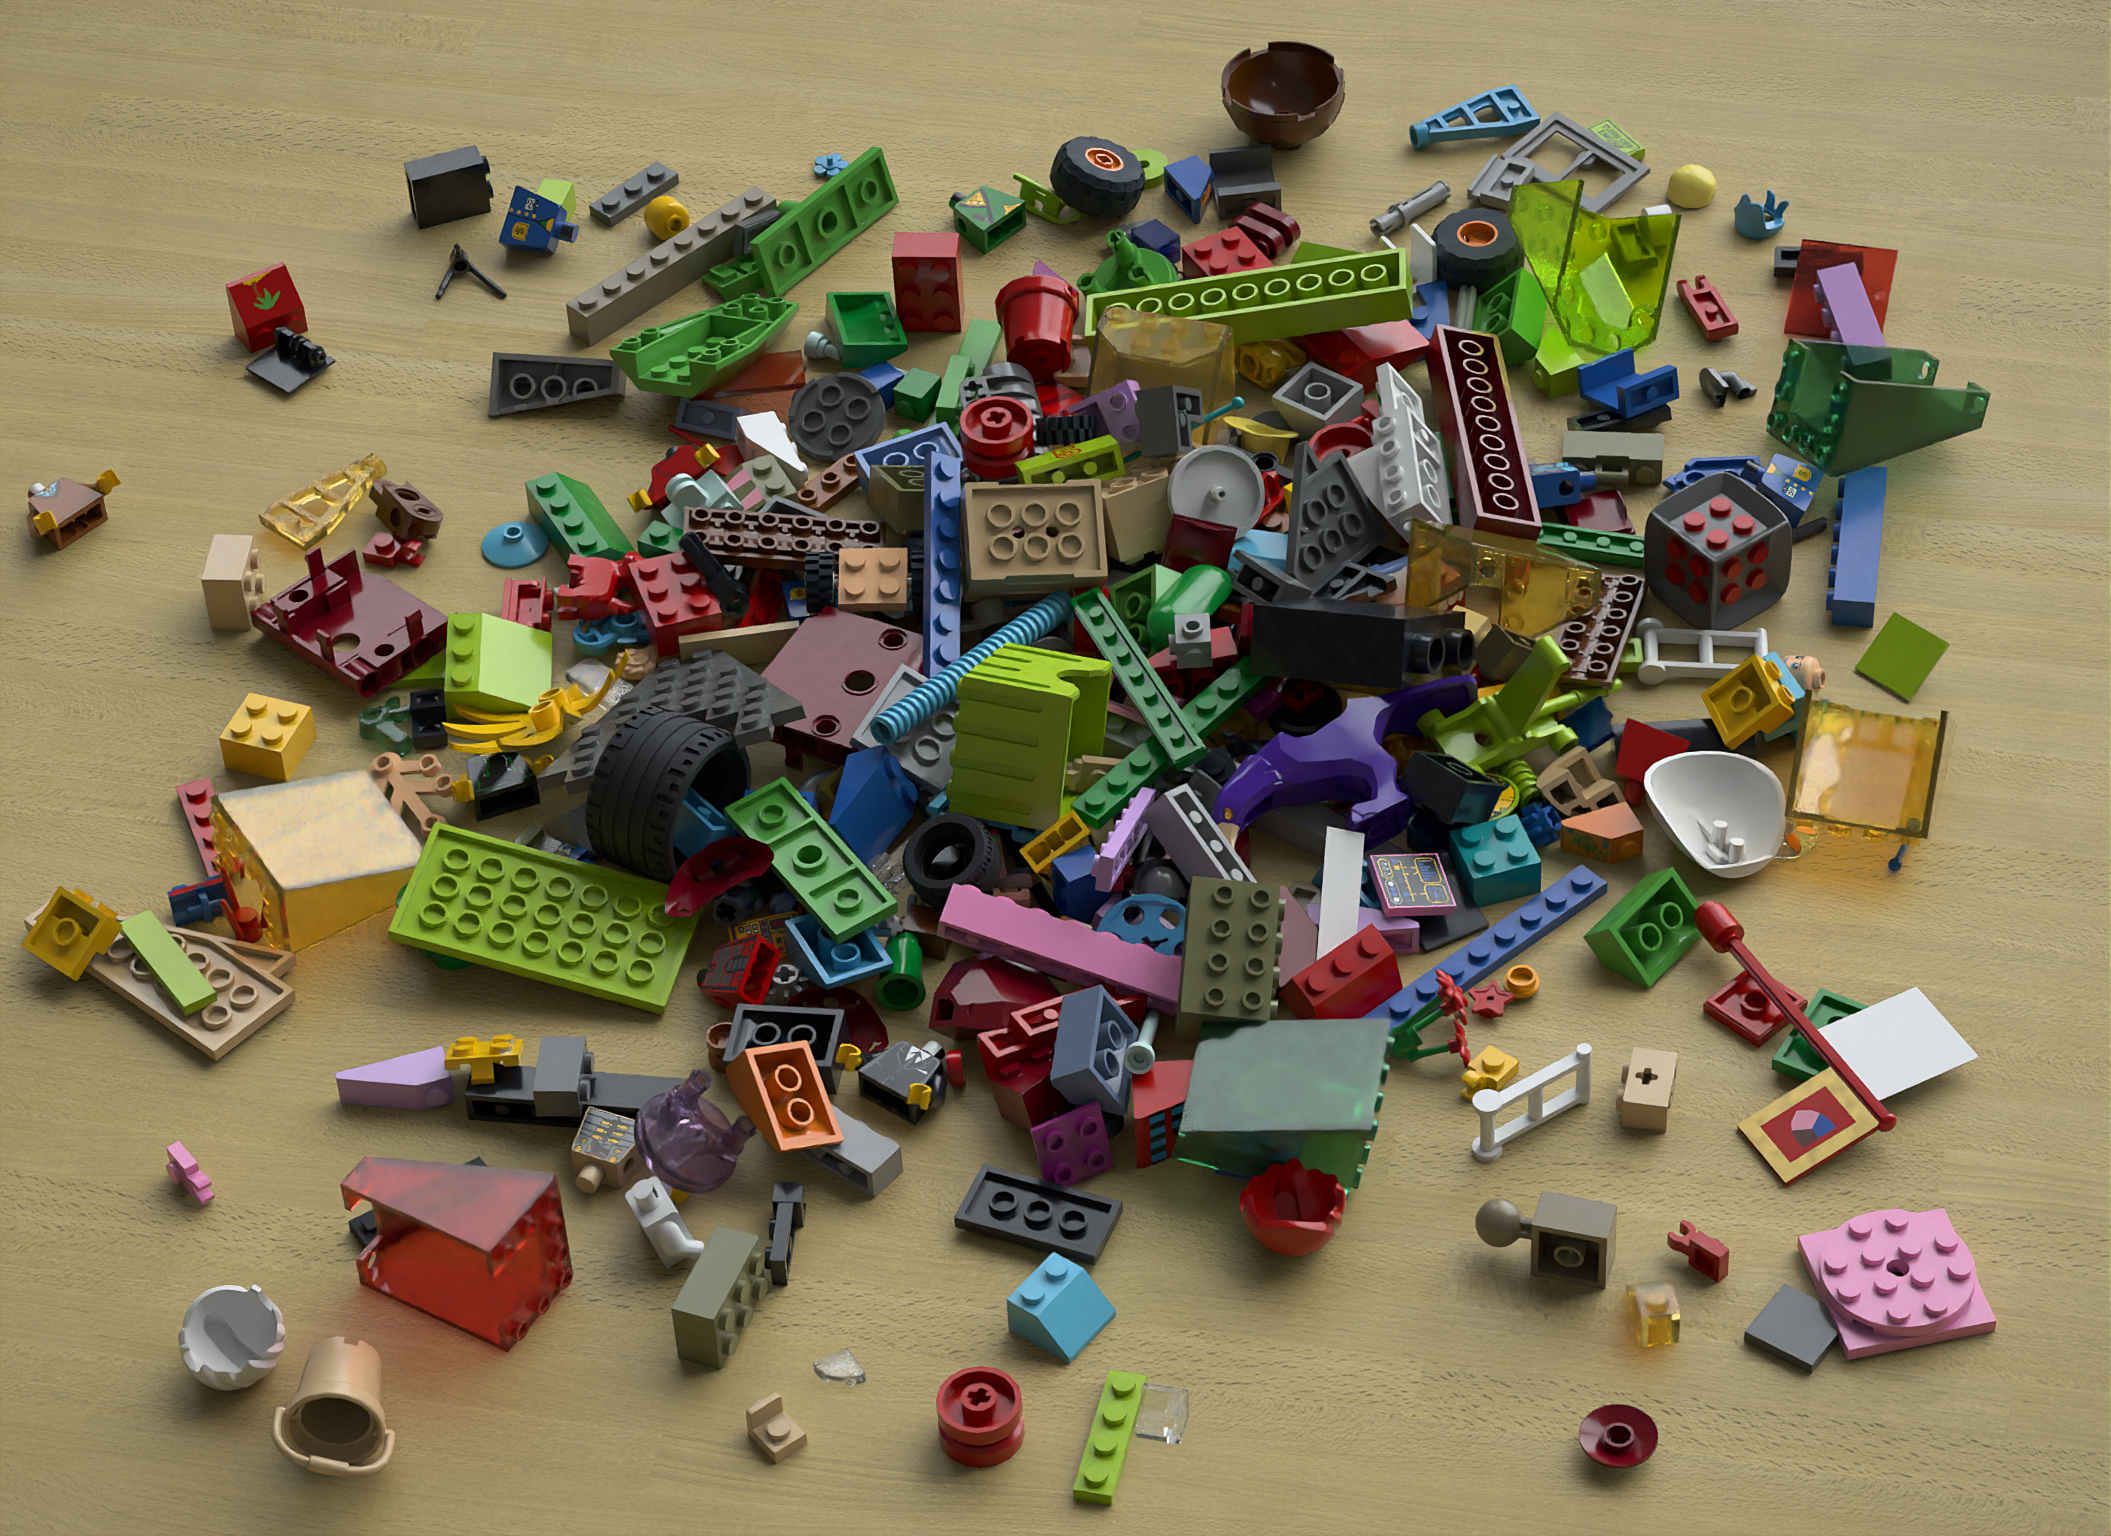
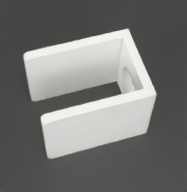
(1423, 256)

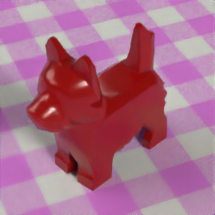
(595, 588)

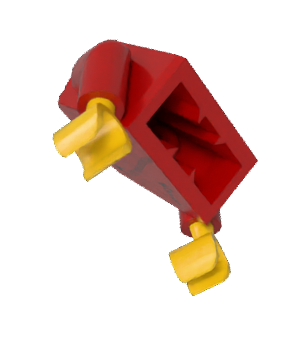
(677, 461)

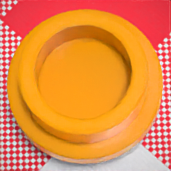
(1521, 981)

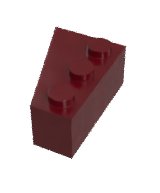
(1026, 1092)

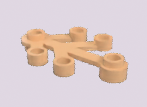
(388, 770)

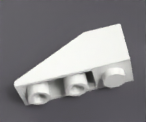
(765, 435)

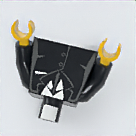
(899, 1077)

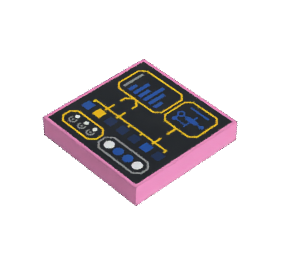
(1411, 885)

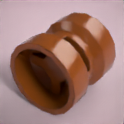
(716, 1040)

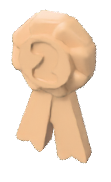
(641, 662)

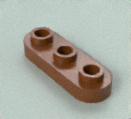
(830, 485)

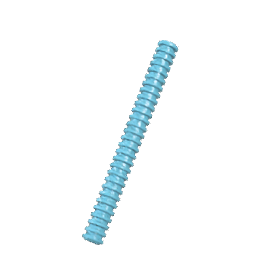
(942, 687)

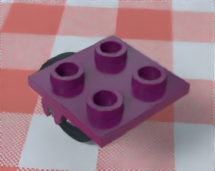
(1076, 1143)

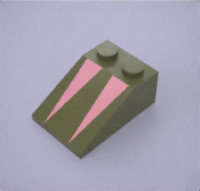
(758, 481)

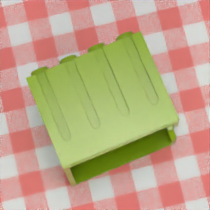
(1018, 728)

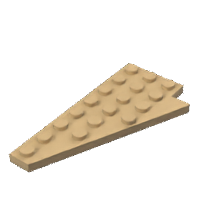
(238, 971)

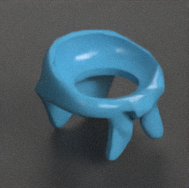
(1751, 220)

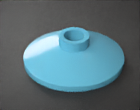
(515, 544)

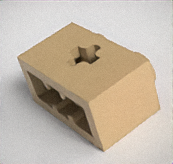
(1648, 1089)

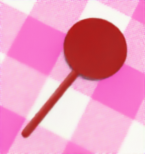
(730, 454)

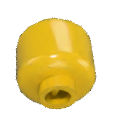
(666, 217)

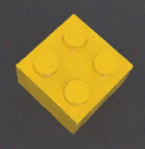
(268, 737)

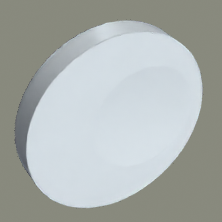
(1217, 487)

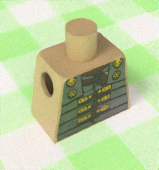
(604, 1151)

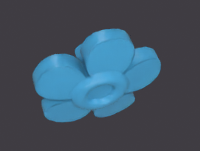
(829, 165)

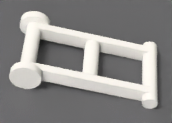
(1653, 632)
(1490, 1102)

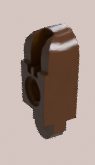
(405, 510)

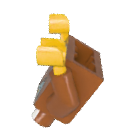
(68, 508)

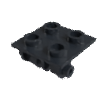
(290, 361)

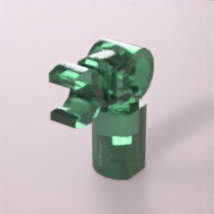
(378, 726)

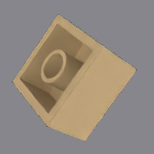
(233, 581)

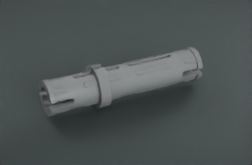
(1401, 214)

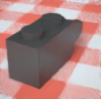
(1264, 581)

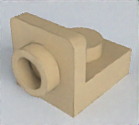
(774, 1428)

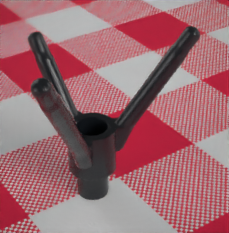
(460, 265)

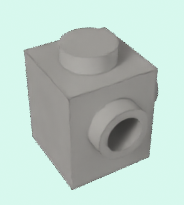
(1191, 641)

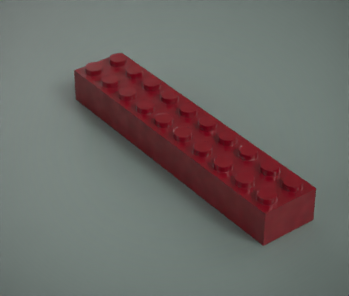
(1481, 433)

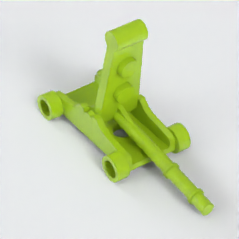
(1515, 717)

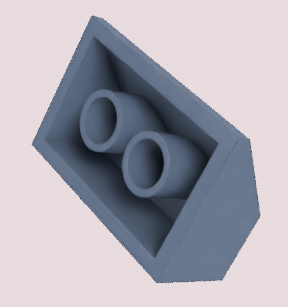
(1092, 1051)

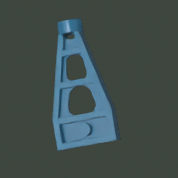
(1507, 102)

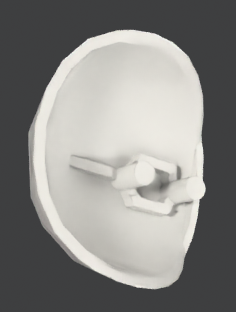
(1718, 809)

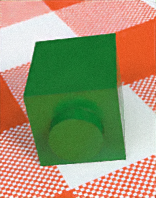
(917, 395)

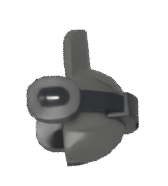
(1158, 878)

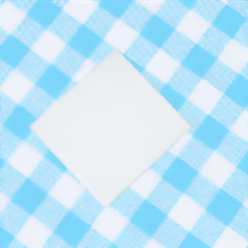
(1898, 1043)

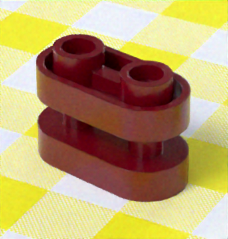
(1268, 229)

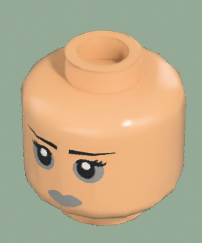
(1806, 672)

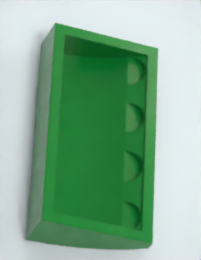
(864, 328)

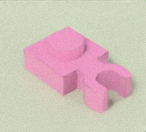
(185, 1170)

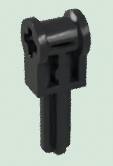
(717, 577)

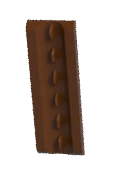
(777, 539)
(1600, 637)

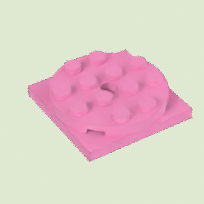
(1890, 1313)

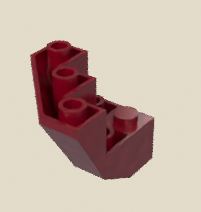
(983, 993)

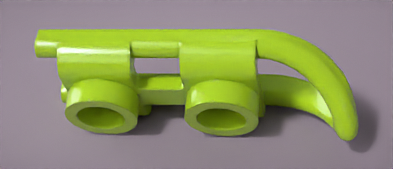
(1052, 205)

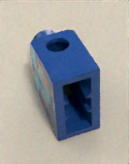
(1559, 483)

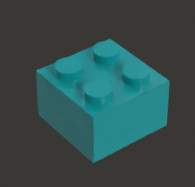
(1495, 860)

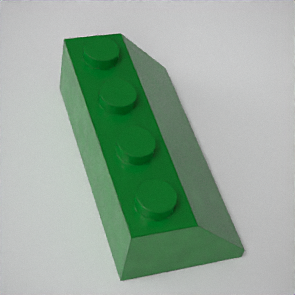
(574, 518)

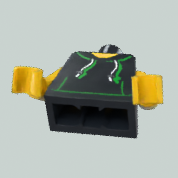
(500, 783)

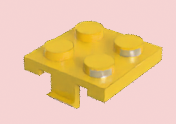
(483, 1055)

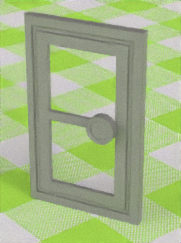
(1633, 170)

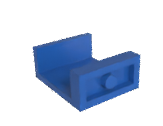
(1619, 389)

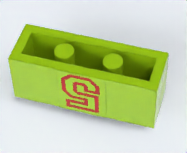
(1087, 460)

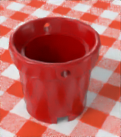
(1038, 323)

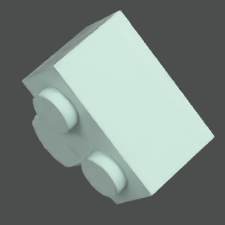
(706, 492)

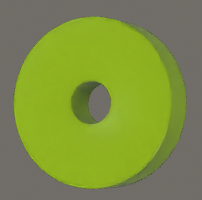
(1153, 166)

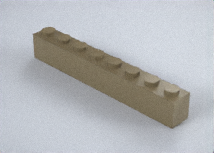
(662, 270)

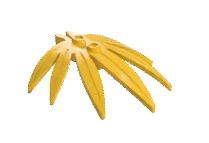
(542, 723)

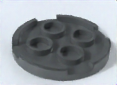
(836, 416)

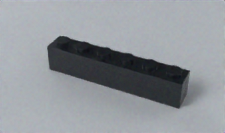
(513, 1100)

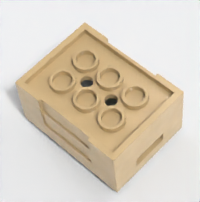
(1138, 508)
(1035, 564)

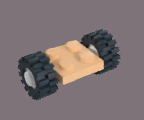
(866, 580)

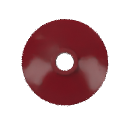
(1618, 1436)

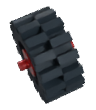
(1065, 429)

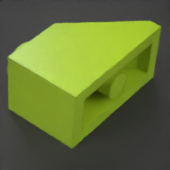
(1556, 366)

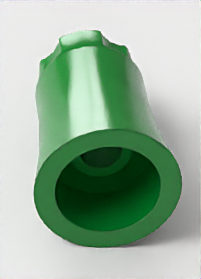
(904, 984)

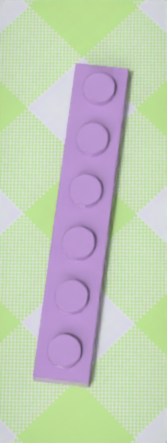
(1123, 841)

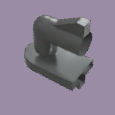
(1718, 383)

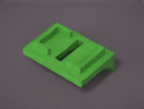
(732, 283)

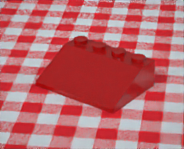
(1360, 349)

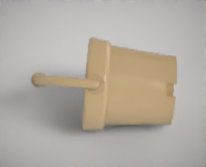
(336, 1412)

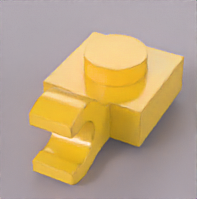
(1490, 1070)

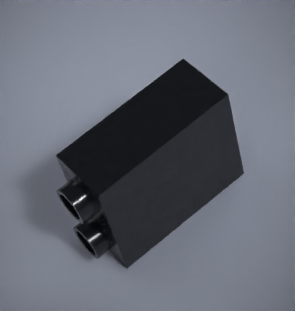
(1359, 642)

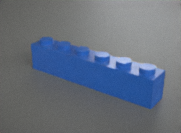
(1858, 547)

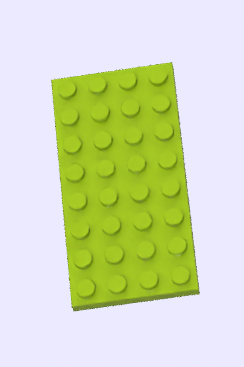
(544, 918)

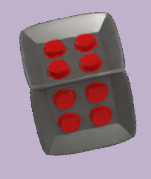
(1717, 552)

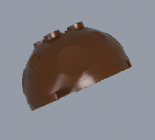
(1283, 93)

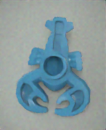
(615, 631)

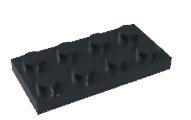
(1038, 1214)

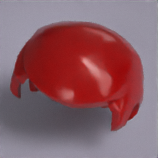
(1293, 1208)

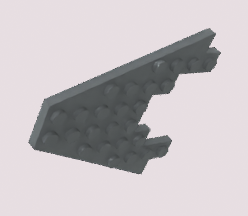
(705, 688)

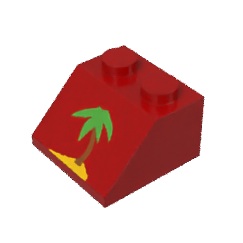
(262, 304)

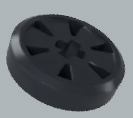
(1312, 720)

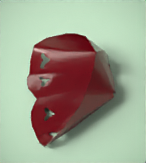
(690, 895)

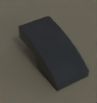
(427, 715)

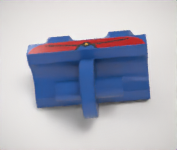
(198, 901)

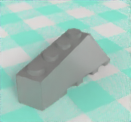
(539, 381)

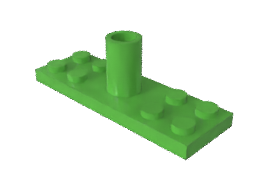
(823, 222)
(812, 860)

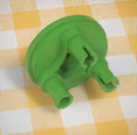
(1127, 268)

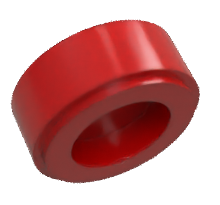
(956, 1068)

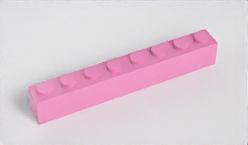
(1059, 946)

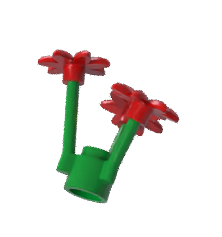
(1407, 1036)

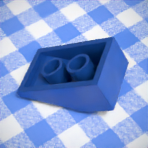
(872, 802)

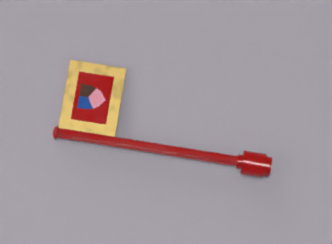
(1822, 1113)

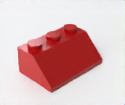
(1345, 980)

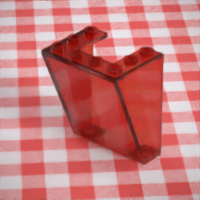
(464, 1242)

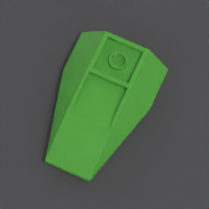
(703, 347)

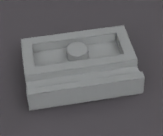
(1496, 180)

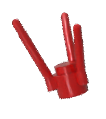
(244, 921)

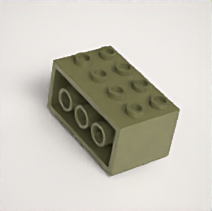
(1229, 954)

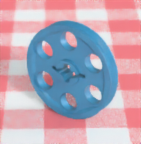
(1150, 928)

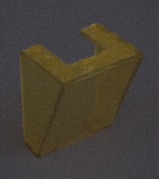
(1536, 581)
(320, 851)

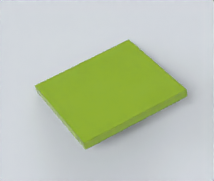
(1902, 656)

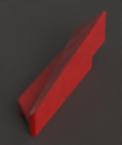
(1038, 1028)

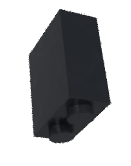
(448, 186)

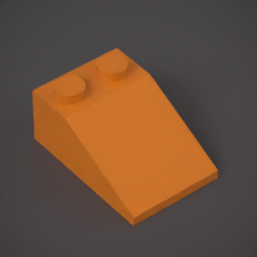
(784, 1096)

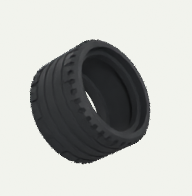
(645, 780)

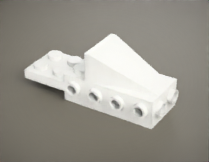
(1405, 465)

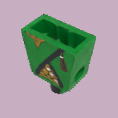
(987, 217)

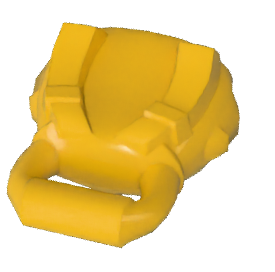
(1267, 360)

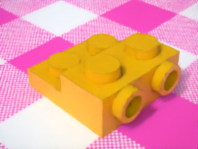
(1748, 701)
(72, 932)

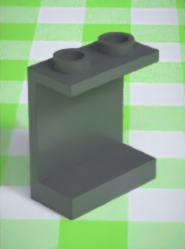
(1242, 178)

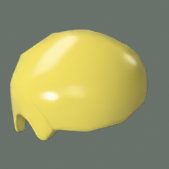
(1691, 186)

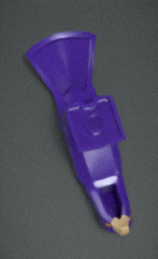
(1340, 763)

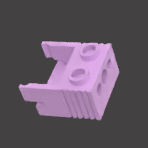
(1114, 414)

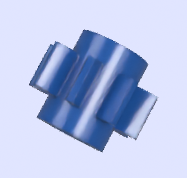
(1541, 823)

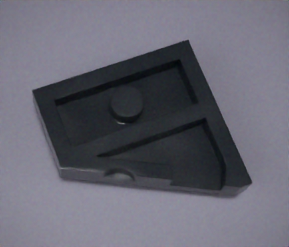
(1354, 583)

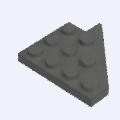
(1328, 517)

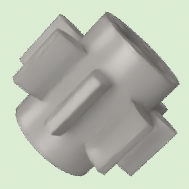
(785, 984)

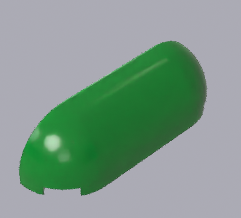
(1194, 592)

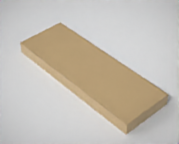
(744, 644)

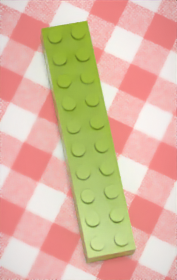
(1280, 298)

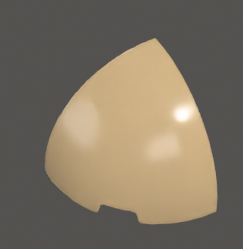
(1576, 785)

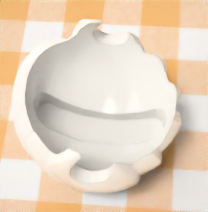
(231, 1337)

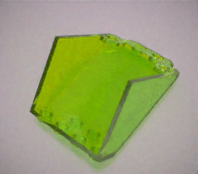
(1595, 271)

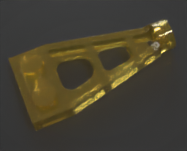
(304, 529)

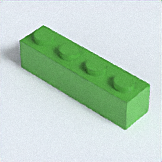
(948, 404)

